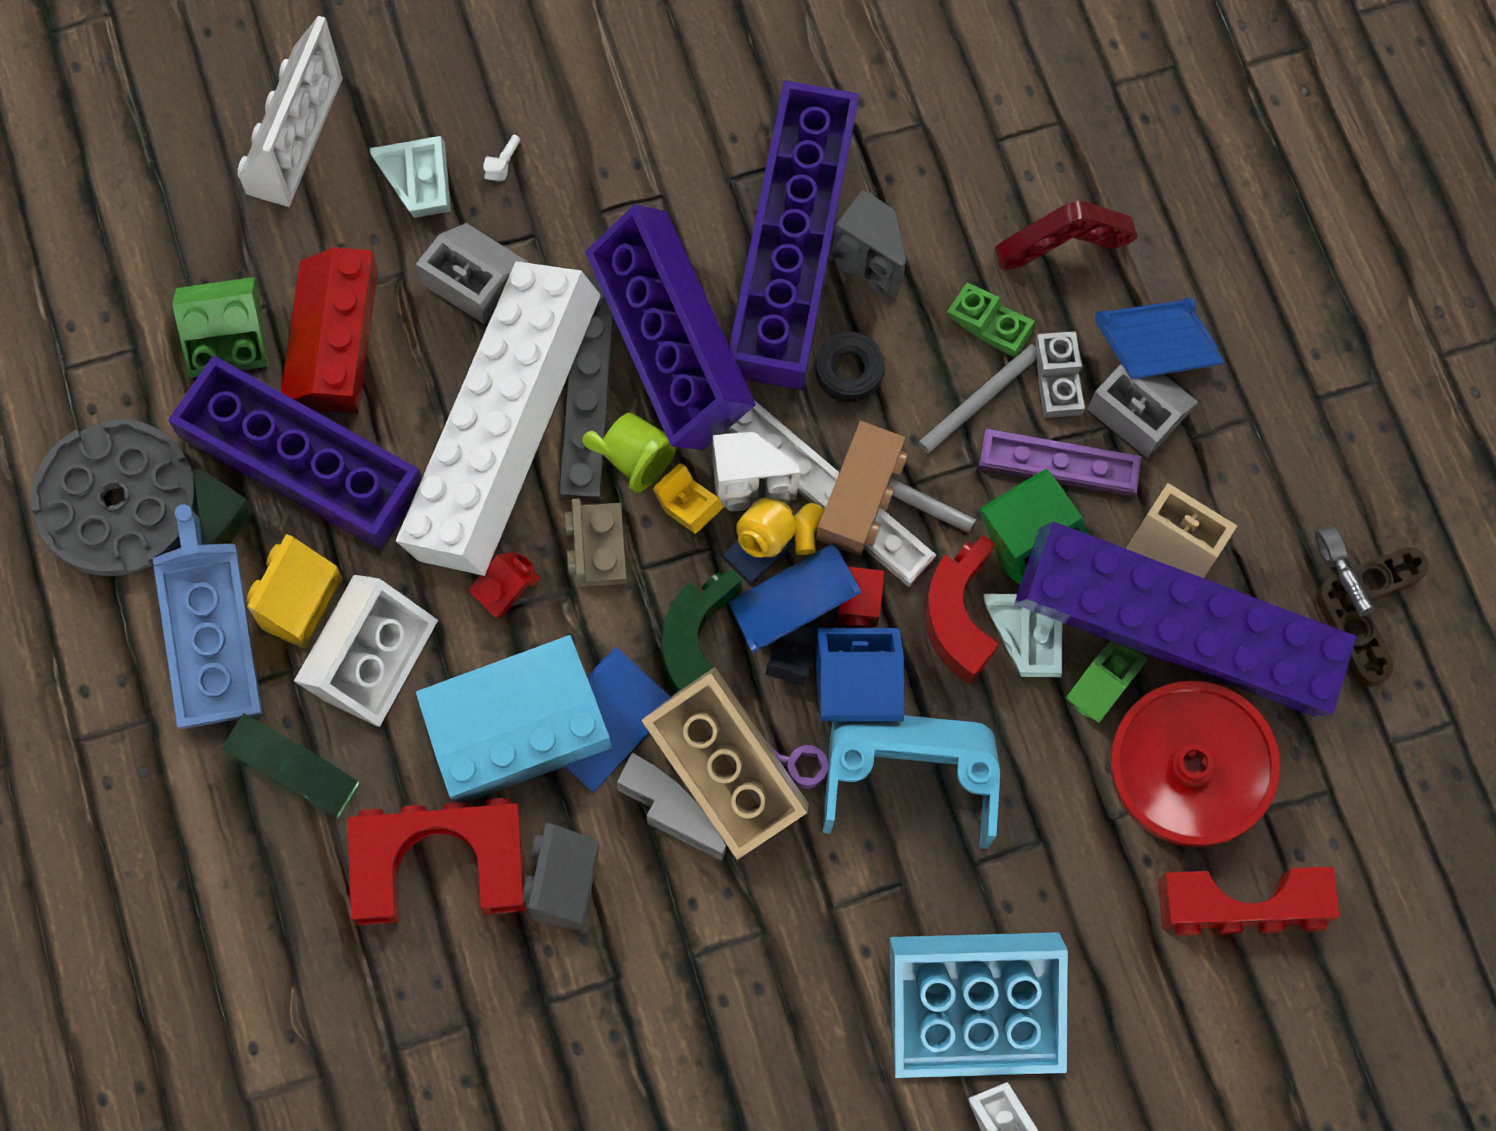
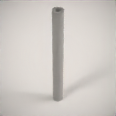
(978, 399)

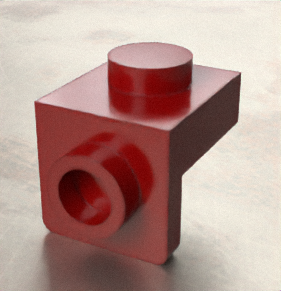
(504, 582)

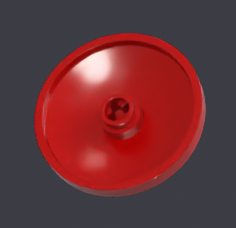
(1195, 764)

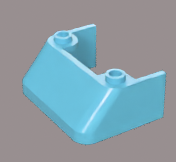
(917, 739)

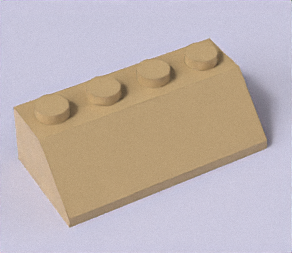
(726, 763)

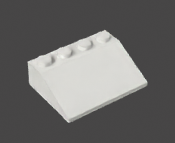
(292, 118)

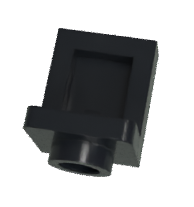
(794, 655)

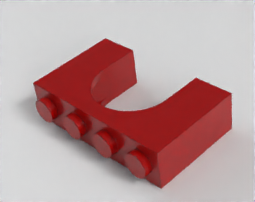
(381, 841)

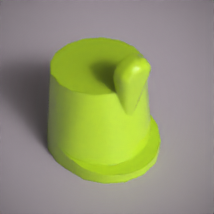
(634, 449)

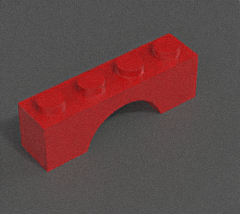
(1195, 902)

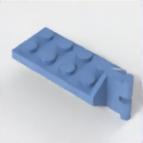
(206, 629)

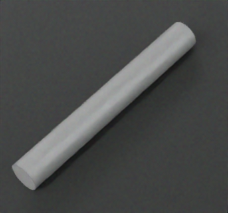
(932, 506)

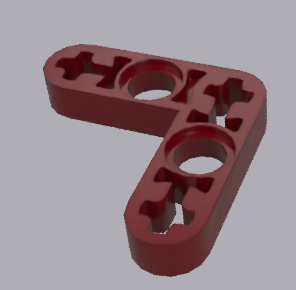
(1073, 220)

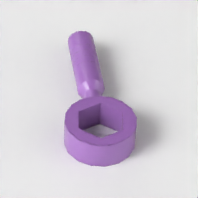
(809, 751)

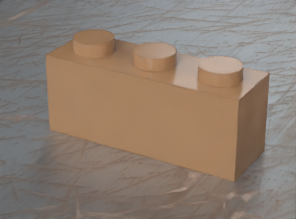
(862, 489)

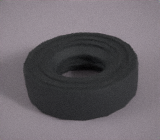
(846, 344)

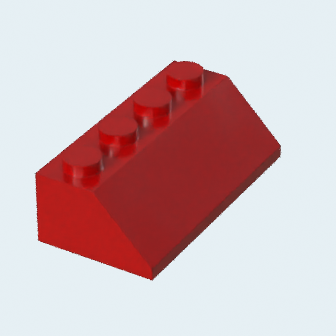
(331, 330)

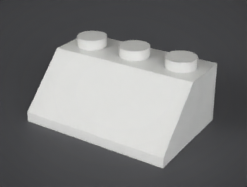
(366, 649)

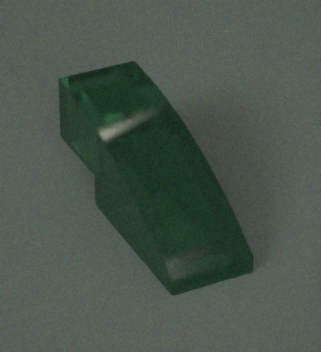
(289, 765)

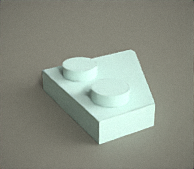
(417, 174)
(1028, 636)

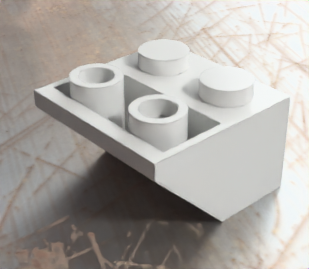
(751, 469)

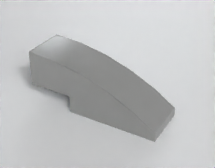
(670, 805)

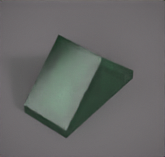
(220, 509)

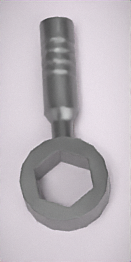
(1334, 554)

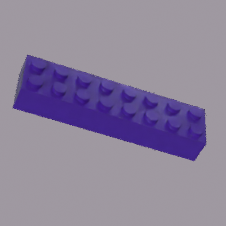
(793, 234)
(1185, 620)

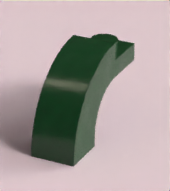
(685, 619)

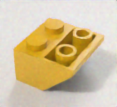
(293, 592)

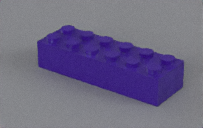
(669, 328)
(296, 452)

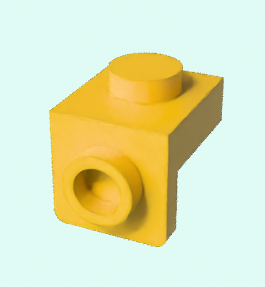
(686, 499)

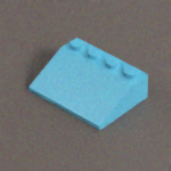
(513, 720)
(979, 1004)

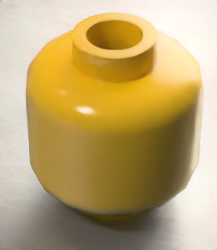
(766, 527)

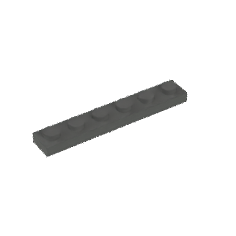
(587, 406)

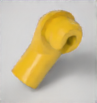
(807, 523)

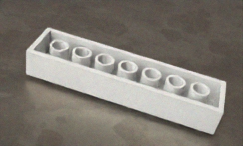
(499, 418)

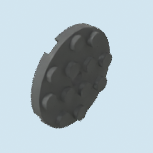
(89, 464)

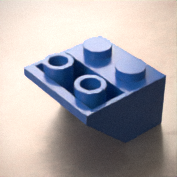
(860, 674)

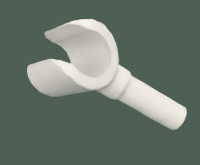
(497, 168)

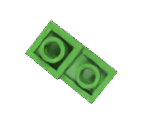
(989, 321)

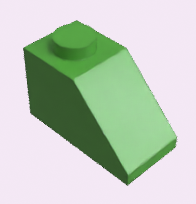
(1106, 680)

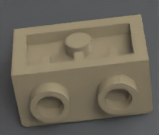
(598, 544)

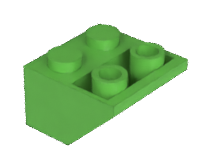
(221, 322)

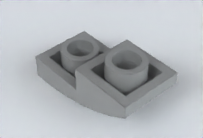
(1059, 374)

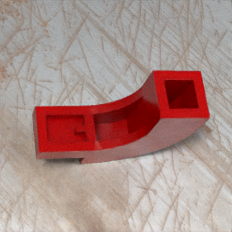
(949, 628)

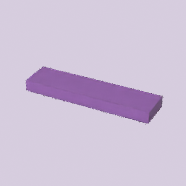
(1067, 462)

